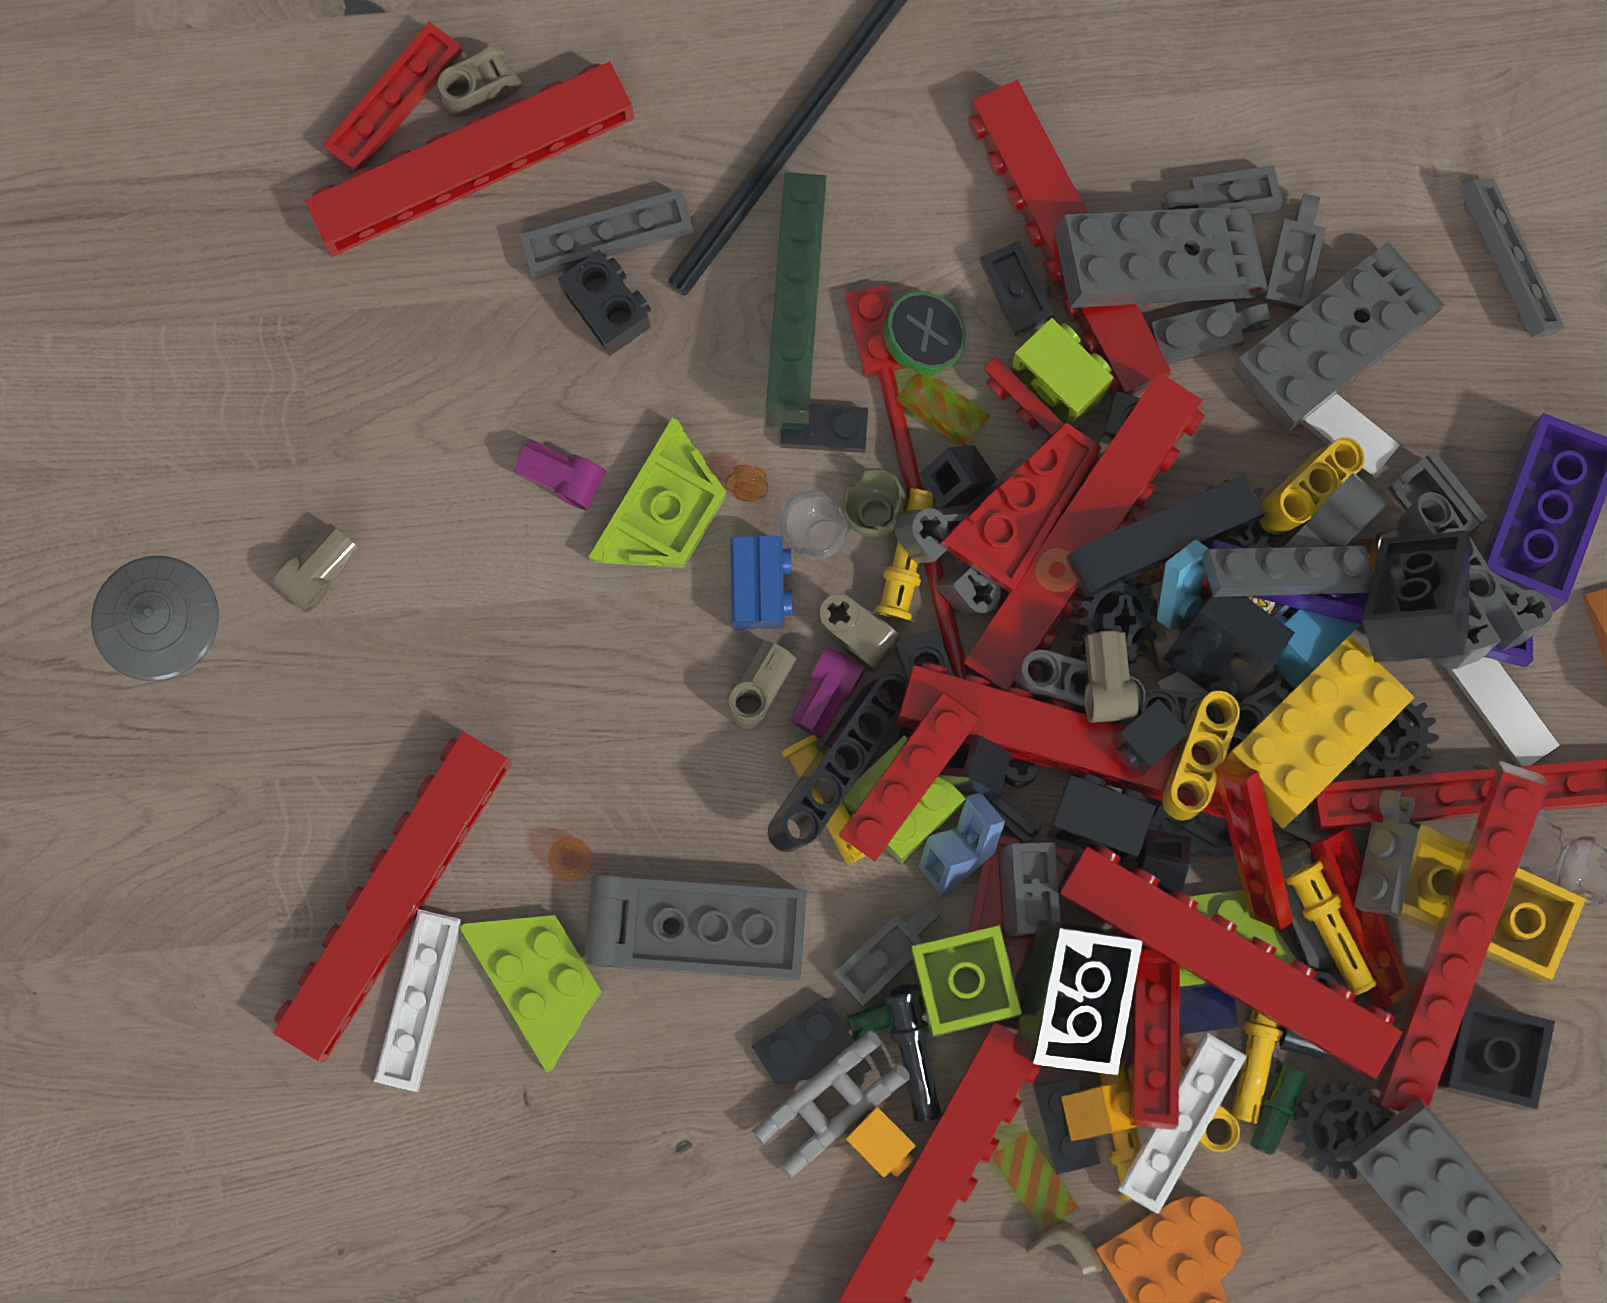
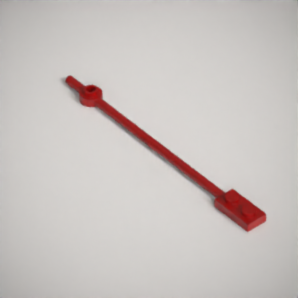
(867, 314)

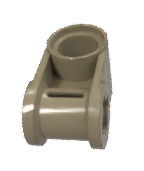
(481, 81)
(864, 634)

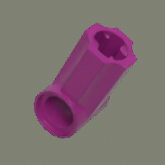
(570, 478)
(831, 683)

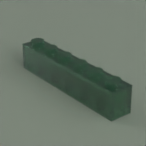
(796, 301)

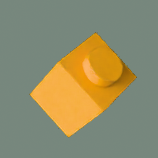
(1098, 1111)
(882, 1144)

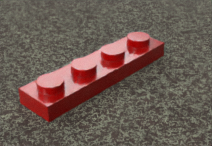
(392, 98)
(909, 776)
(1254, 844)
(1369, 930)
(1155, 1043)

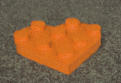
(1175, 1253)

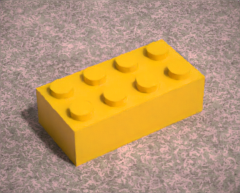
(1321, 728)
(1532, 922)

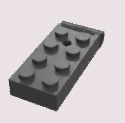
(1159, 256)
(1324, 344)
(720, 931)
(1446, 1196)

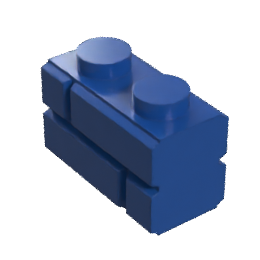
(759, 582)

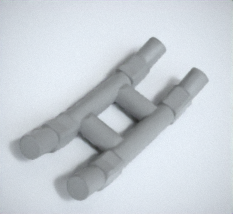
(826, 1130)

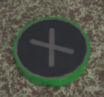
(924, 332)

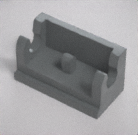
(1434, 476)
(1028, 887)

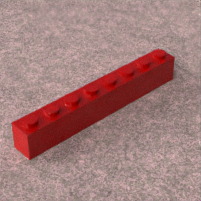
(470, 158)
(1044, 195)
(1099, 508)
(1046, 733)
(391, 899)
(1463, 936)
(1230, 962)
(943, 1172)

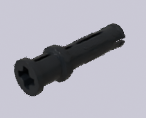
(910, 1032)

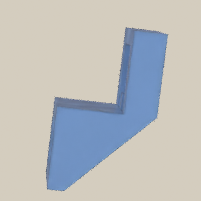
(960, 851)

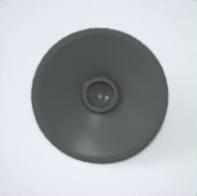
(154, 618)

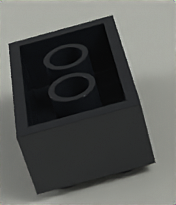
(1077, 996)

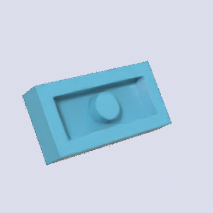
(1182, 585)

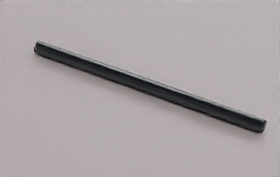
(783, 145)

